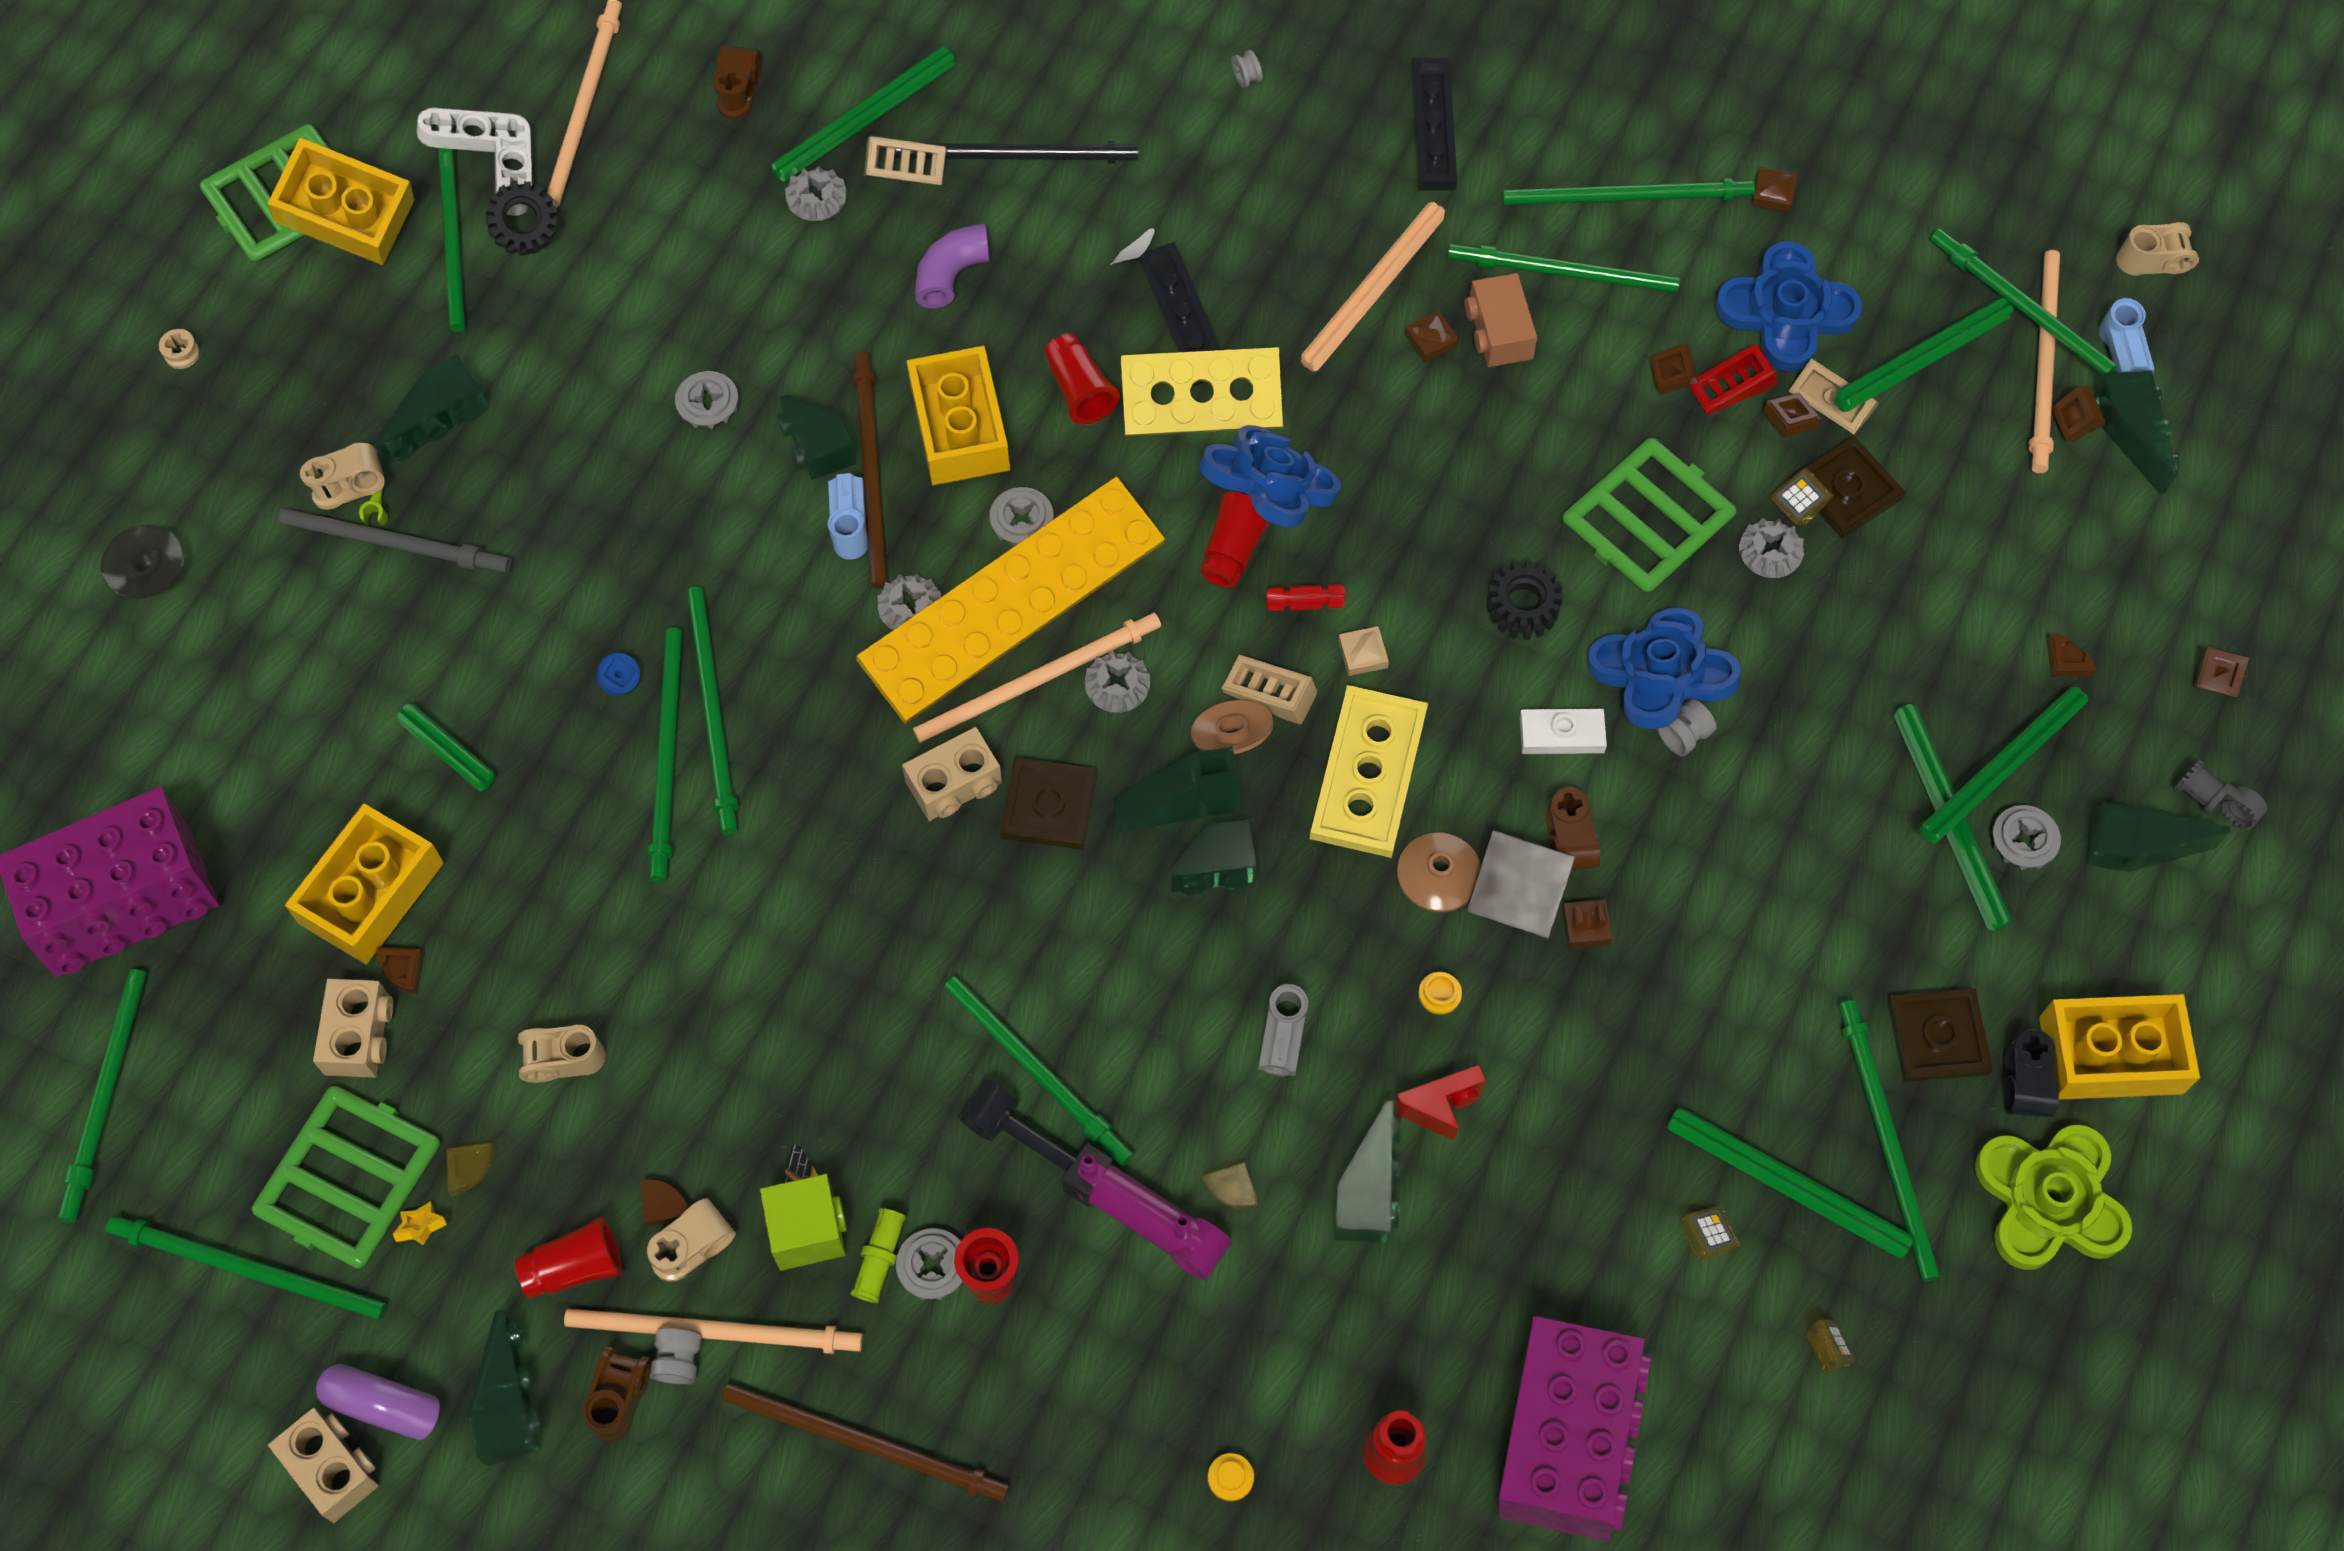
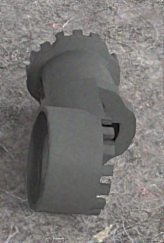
(2236, 804)

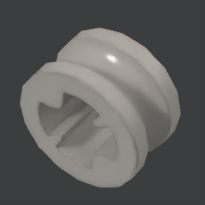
(1246, 69)

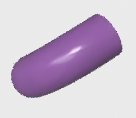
(945, 260)
(378, 1401)

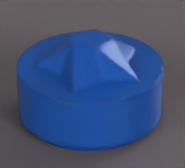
(618, 674)

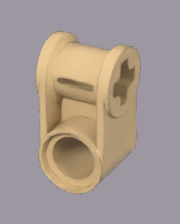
(2157, 250)
(346, 475)
(550, 1053)
(693, 1237)

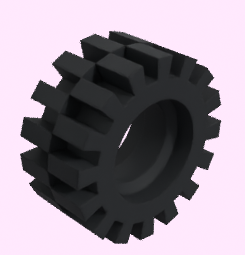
(526, 195)
(1526, 579)

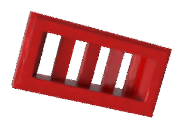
(1751, 386)

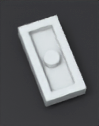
(1562, 731)

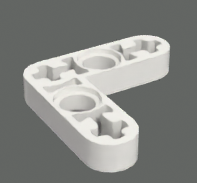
(501, 144)

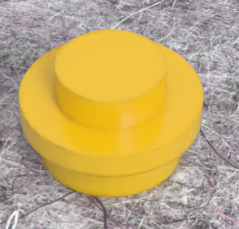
(1440, 993)
(1230, 1477)

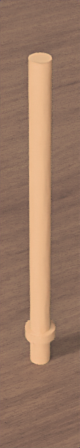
(607, 25)
(2041, 444)
(1130, 632)
(828, 1339)

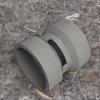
(1692, 724)
(675, 1356)

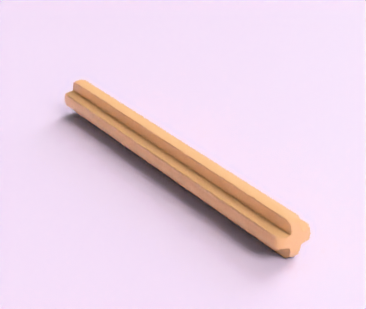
(1372, 287)

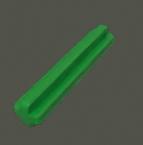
(446, 747)

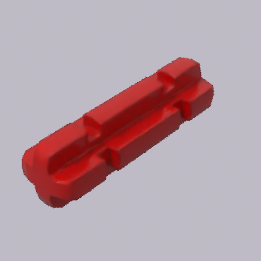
(1305, 597)

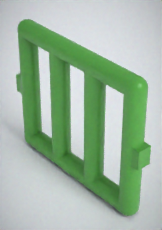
(244, 170)
(1671, 558)
(378, 1218)

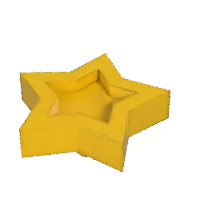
(419, 1224)

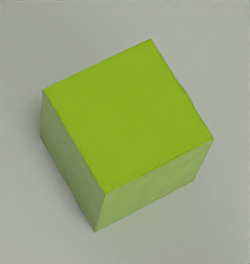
(804, 1222)

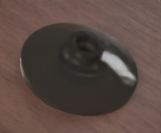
(133, 551)

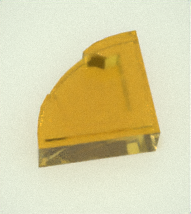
(467, 1166)
(1231, 1187)

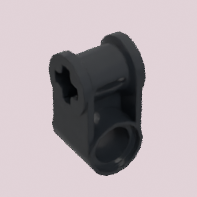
(2030, 1083)

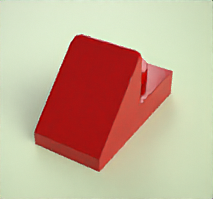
(1431, 1102)

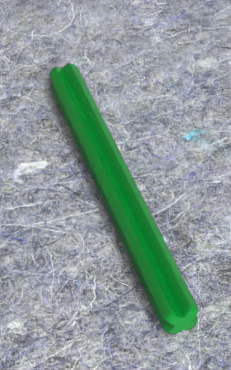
(862, 114)
(1923, 354)
(2003, 765)
(1961, 836)
(1791, 1183)

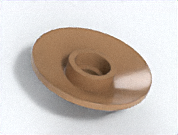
(1233, 724)
(1433, 888)

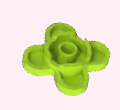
(2070, 1172)

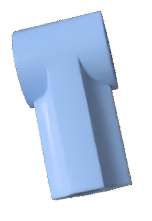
(2126, 341)
(847, 516)

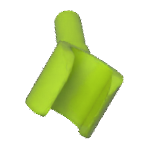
(372, 506)

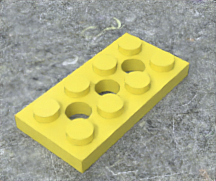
(1218, 369)
(1385, 793)

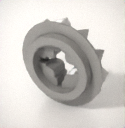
(808, 206)
(691, 394)
(1020, 501)
(1772, 563)
(892, 596)
(1115, 697)
(2032, 822)
(910, 1264)

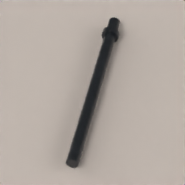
(1035, 151)

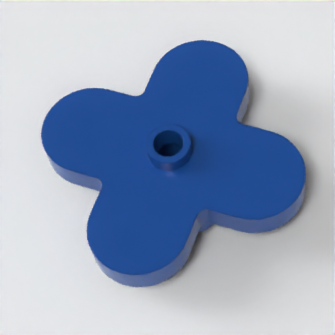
(1788, 306)
(1272, 475)
(1664, 667)

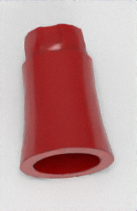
(1080, 380)
(1232, 540)
(985, 1251)
(570, 1260)
(1391, 1462)

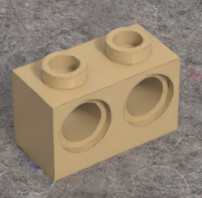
(946, 766)
(341, 1028)
(316, 1471)

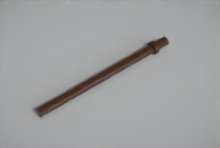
(864, 380)
(974, 1481)

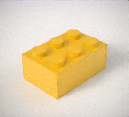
(341, 201)
(958, 415)
(364, 883)
(2121, 1046)

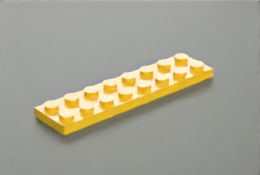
(1010, 600)

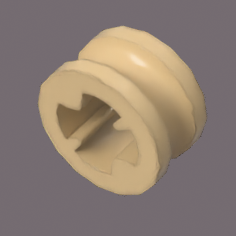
(187, 356)

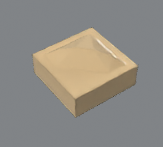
(1363, 651)

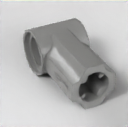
(1283, 1033)

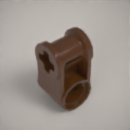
(736, 80)
(1573, 833)
(617, 1384)

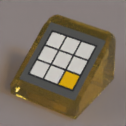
(1802, 497)
(1709, 1233)
(1830, 1345)

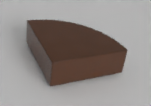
(2068, 659)
(401, 967)
(661, 1202)

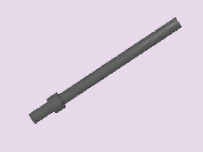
(466, 556)

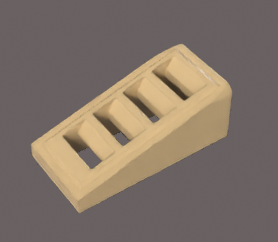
(872, 153)
(1294, 698)

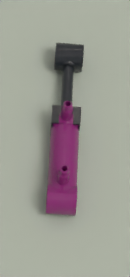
(1095, 1181)

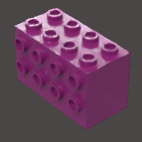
(106, 882)
(1574, 1429)

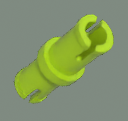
(878, 1255)

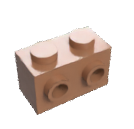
(1501, 320)

